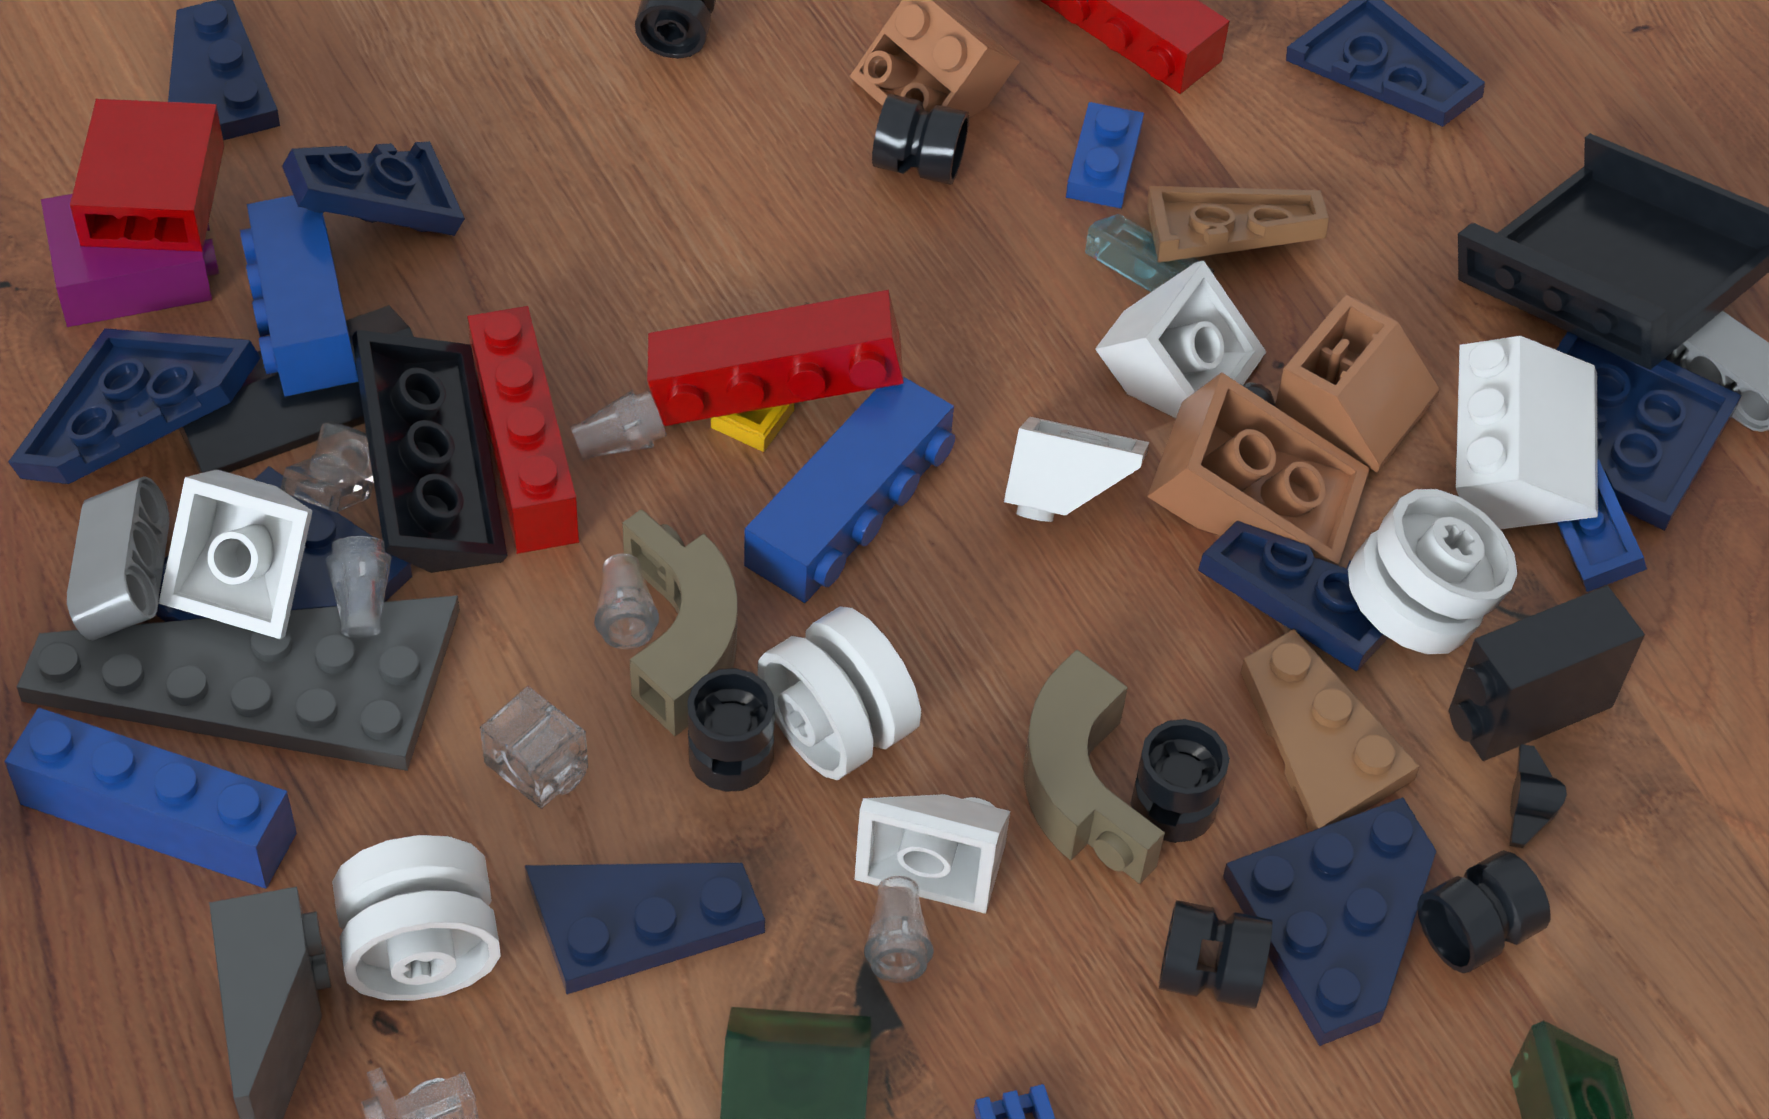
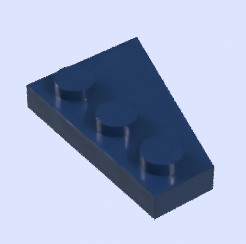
(1388, 59)
(219, 67)
(376, 186)
(1294, 590)
(639, 916)

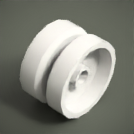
(1432, 571)
(840, 692)
(415, 918)

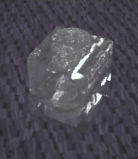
(535, 747)

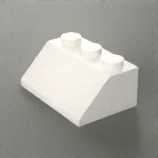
(1526, 433)

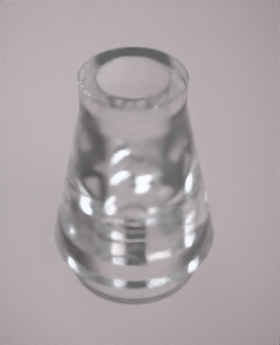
(620, 427)
(359, 583)
(625, 606)
(898, 933)

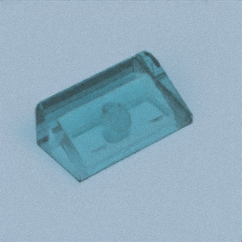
(1131, 252)

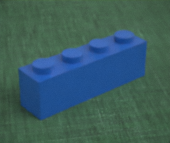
(296, 297)
(849, 488)
(152, 797)

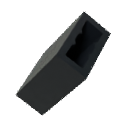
(1544, 673)

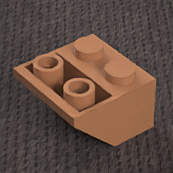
(934, 57)
(1358, 383)

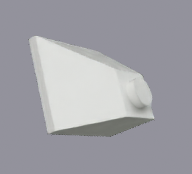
(1180, 341)
(1066, 466)
(236, 552)
(937, 841)

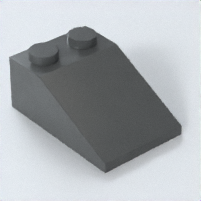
(269, 987)

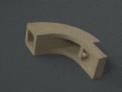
(705, 629)
(1066, 797)

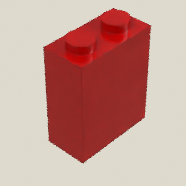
(147, 175)

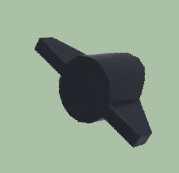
(1534, 797)

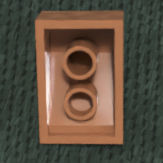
(1257, 466)

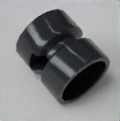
(674, 26)
(920, 139)
(731, 729)
(1181, 778)
(1477, 913)
(1239, 959)

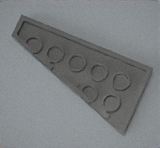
(291, 693)

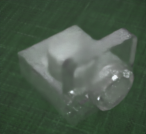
(336, 473)
(429, 1100)

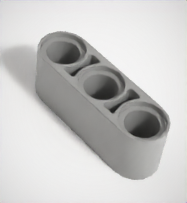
(1734, 359)
(118, 559)

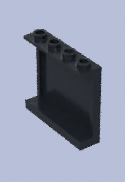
(1623, 254)

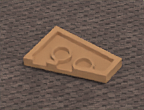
(1225, 220)
(1328, 739)

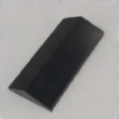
(266, 423)
(428, 451)

